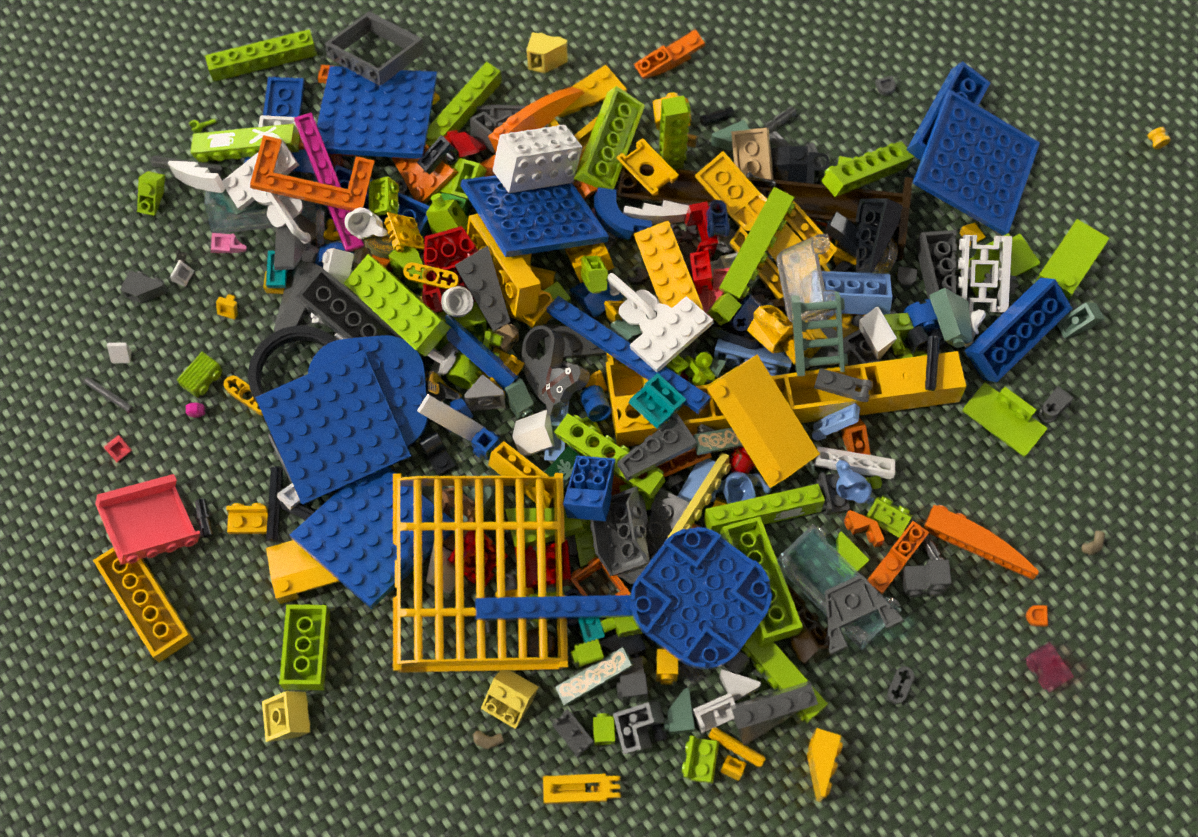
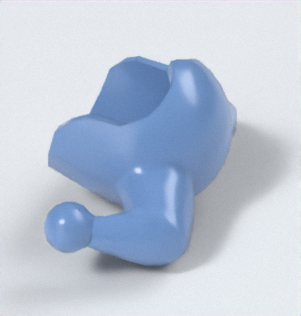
(852, 484)
(740, 487)

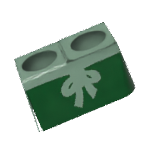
(563, 464)

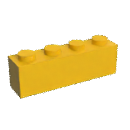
(509, 462)

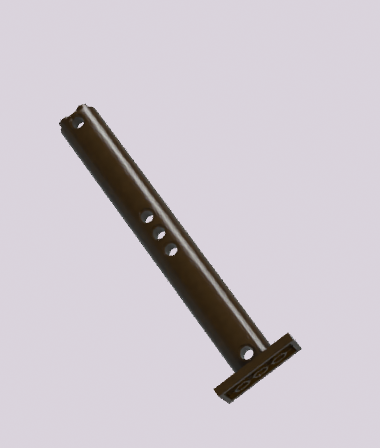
(811, 198)

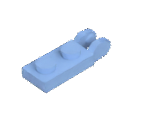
(836, 421)

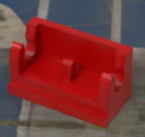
(701, 270)
(531, 568)

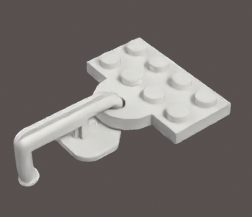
(281, 208)
(663, 328)

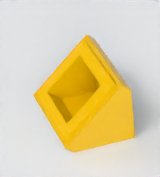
(733, 767)

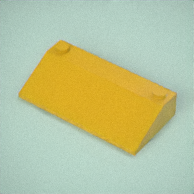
(763, 420)
(295, 571)

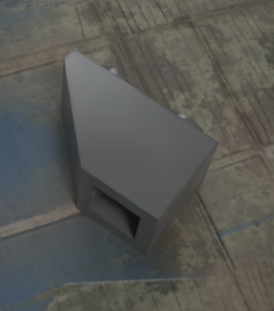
(142, 288)

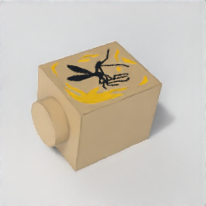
(510, 337)

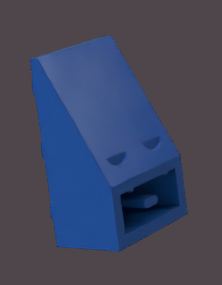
(590, 488)

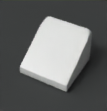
(119, 352)

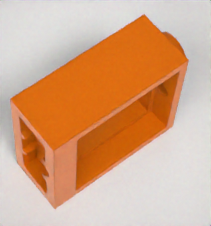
(594, 565)

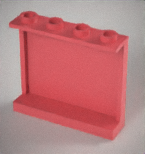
(146, 519)

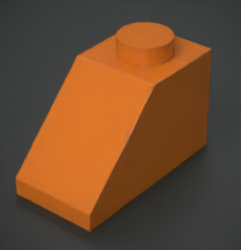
(856, 438)

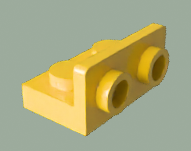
(247, 519)

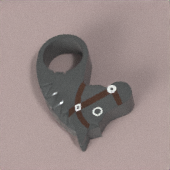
(546, 377)

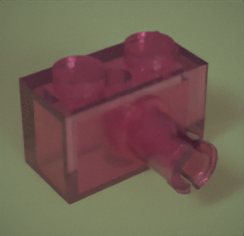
(1048, 667)

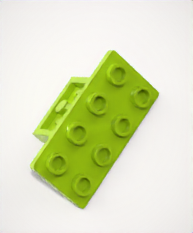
(1021, 260)
(1006, 417)

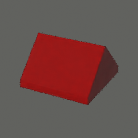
(551, 565)

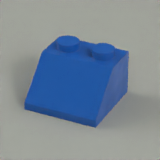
(593, 302)

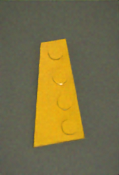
(595, 89)

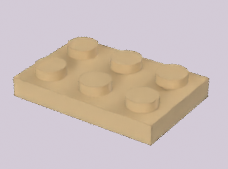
(753, 152)

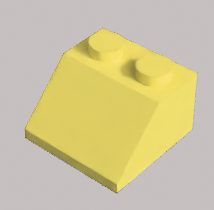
(286, 716)

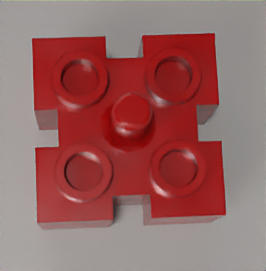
(469, 556)

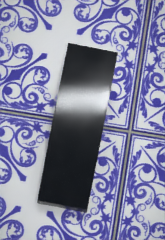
(844, 232)

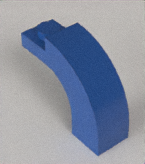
(613, 219)

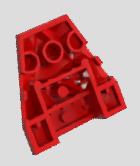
(443, 252)

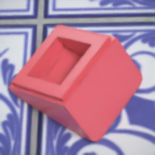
(117, 448)

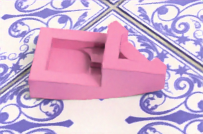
(226, 244)

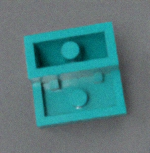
(657, 401)

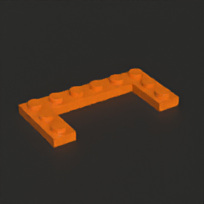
(268, 181)

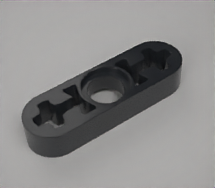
(733, 336)

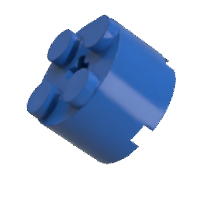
(922, 315)

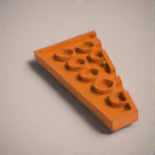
(421, 183)

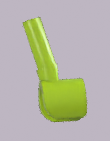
(199, 126)
(875, 481)

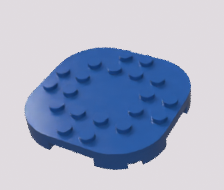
(397, 371)
(700, 598)

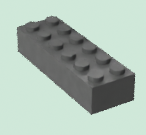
(341, 308)

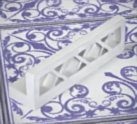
(858, 462)

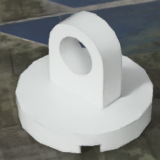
(443, 359)

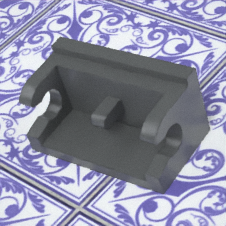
(572, 733)

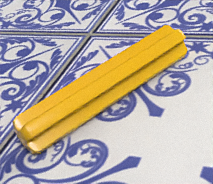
(737, 747)

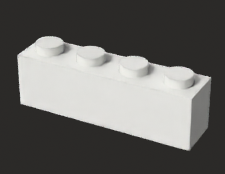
(339, 265)

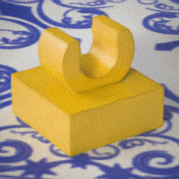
(227, 307)

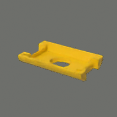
(648, 156)

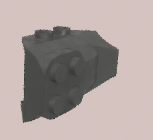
(622, 537)

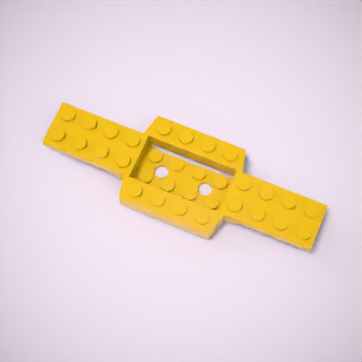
(744, 204)

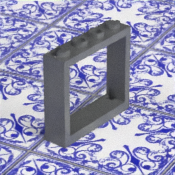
(411, 45)

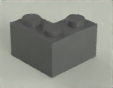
(483, 125)
(928, 579)
(632, 684)
(633, 726)

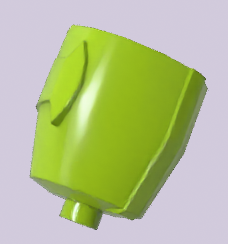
(463, 372)

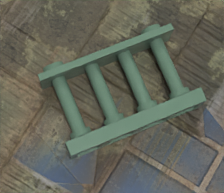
(801, 326)

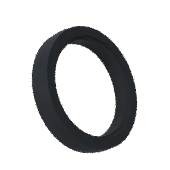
(276, 340)

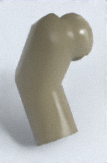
(1094, 546)
(485, 741)

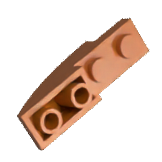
(669, 57)
(897, 557)

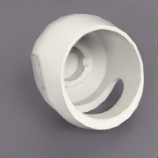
(457, 301)

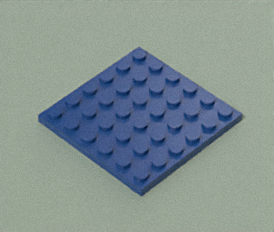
(376, 119)
(976, 163)
(534, 218)
(333, 427)
(355, 535)

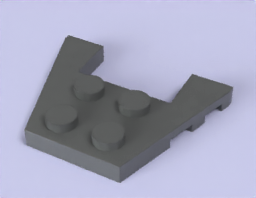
(852, 602)

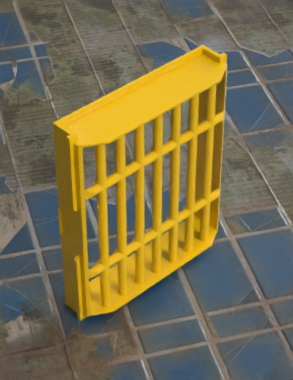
(501, 663)

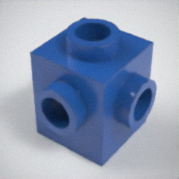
(483, 439)

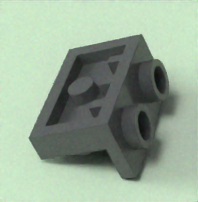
(833, 502)

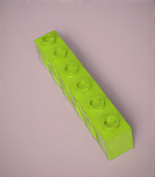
(261, 55)
(674, 131)
(867, 168)
(572, 424)

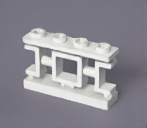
(999, 275)

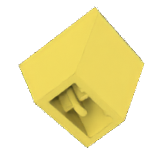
(546, 52)
(509, 697)

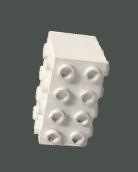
(537, 158)

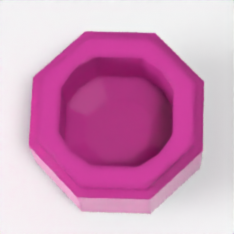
(195, 410)

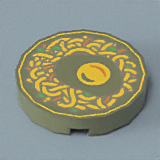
(379, 246)

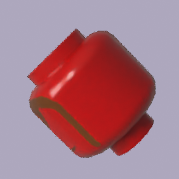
(740, 461)

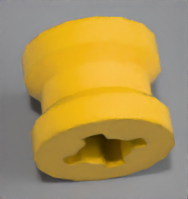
(1159, 138)

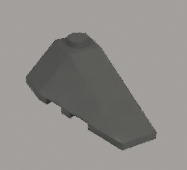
(290, 310)

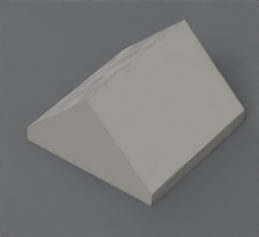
(484, 396)

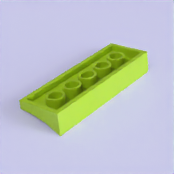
(609, 138)

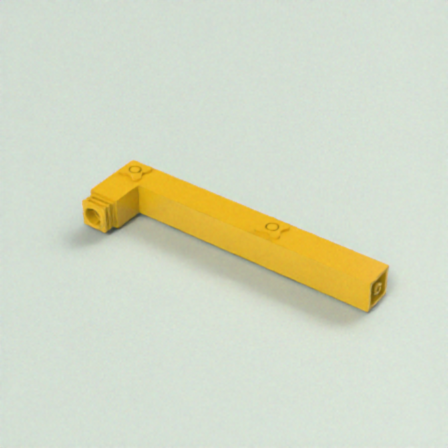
(896, 386)

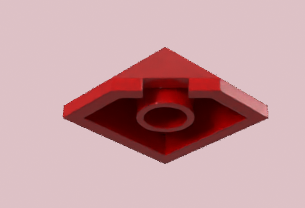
(464, 143)

